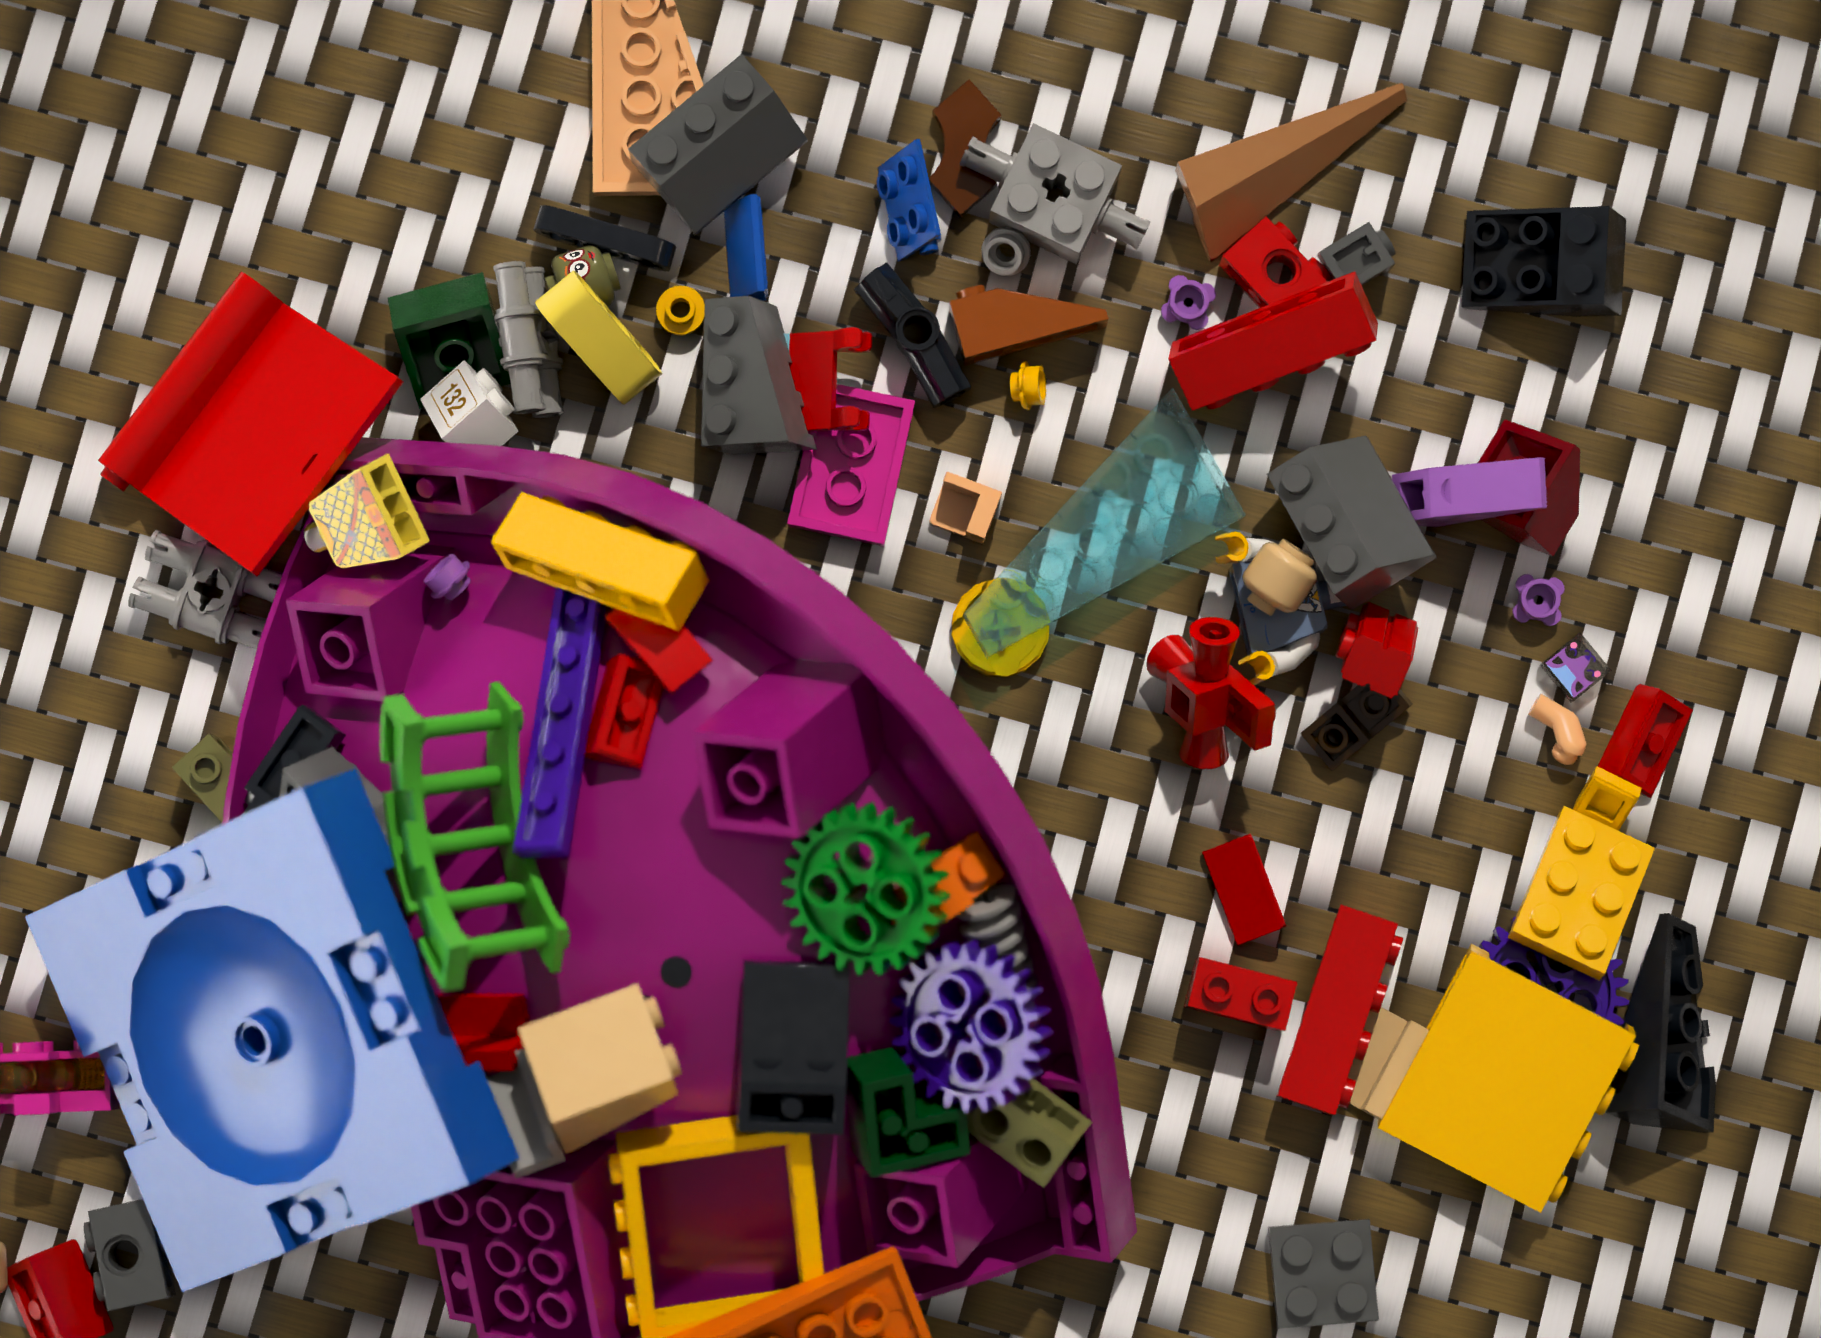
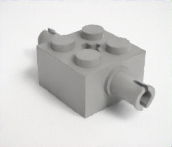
(1040, 165)

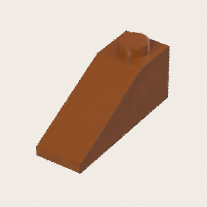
(1009, 321)

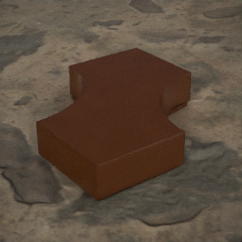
(960, 118)

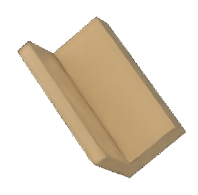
(1386, 1061)

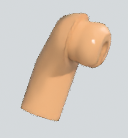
(1565, 726)

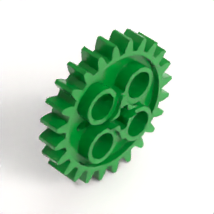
(834, 917)

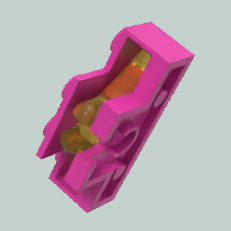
(51, 1081)

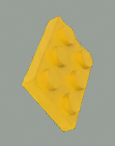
(1581, 893)

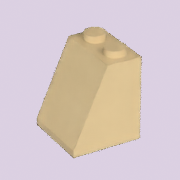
(600, 1064)

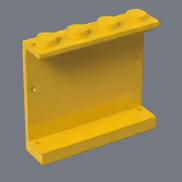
(1508, 1081)

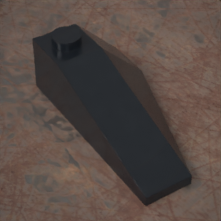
(1668, 1076)

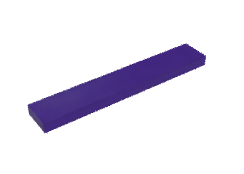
(560, 727)

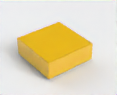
(1607, 798)

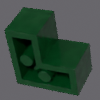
(893, 1122)

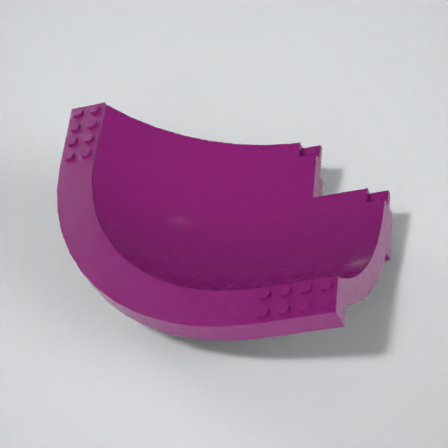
(689, 863)

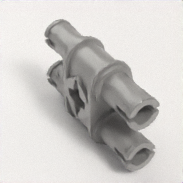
(527, 341)
(189, 606)

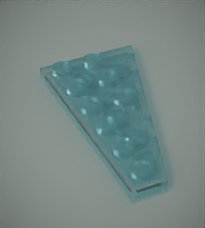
(1129, 516)

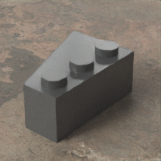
(748, 381)

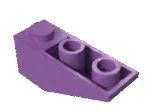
(1473, 491)

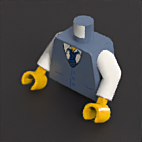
(1280, 640)

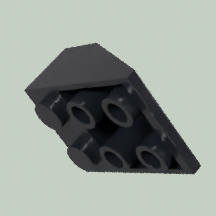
(1545, 261)
(792, 1048)

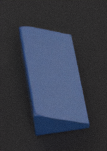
(746, 248)

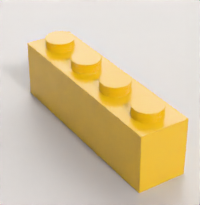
(601, 560)

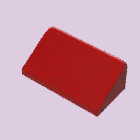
(623, 713)
(1645, 737)
(1244, 889)

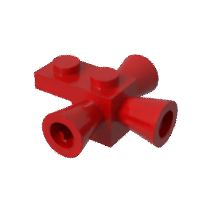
(1210, 693)

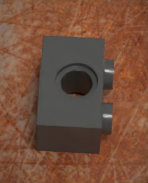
(149, 1278)

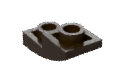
(1353, 723)

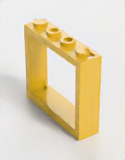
(694, 1141)

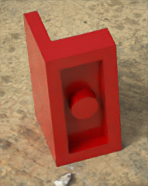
(486, 1026)
(58, 1294)

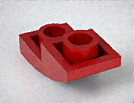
(668, 653)

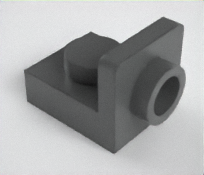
(1360, 251)

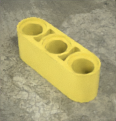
(598, 337)

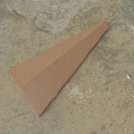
(1251, 177)

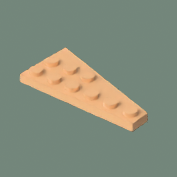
(638, 79)

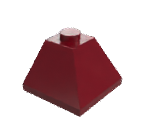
(1544, 527)

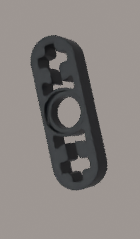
(607, 237)

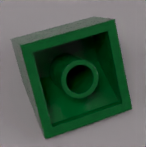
(444, 327)

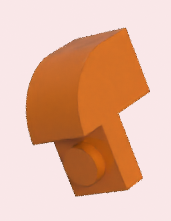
(970, 873)

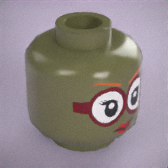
(592, 266)

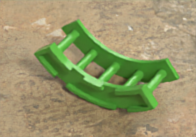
(415, 848)

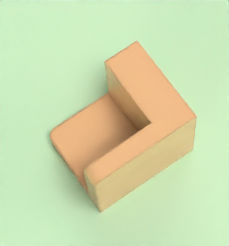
(965, 507)

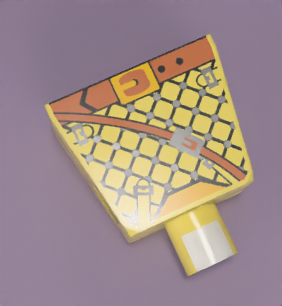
(365, 517)

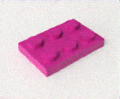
(854, 475)

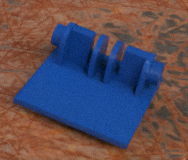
(909, 202)

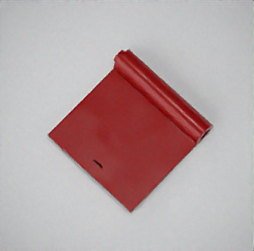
(249, 423)

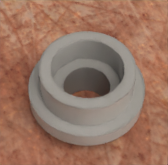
(996, 260)

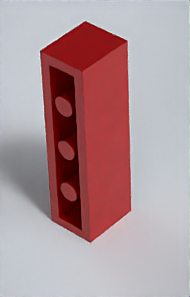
(1274, 342)
(1338, 1009)

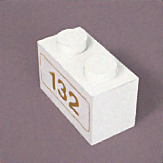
(470, 408)

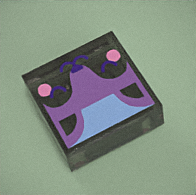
(1575, 667)

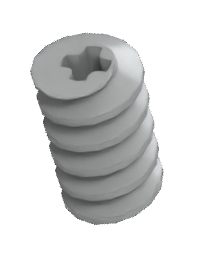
(997, 921)

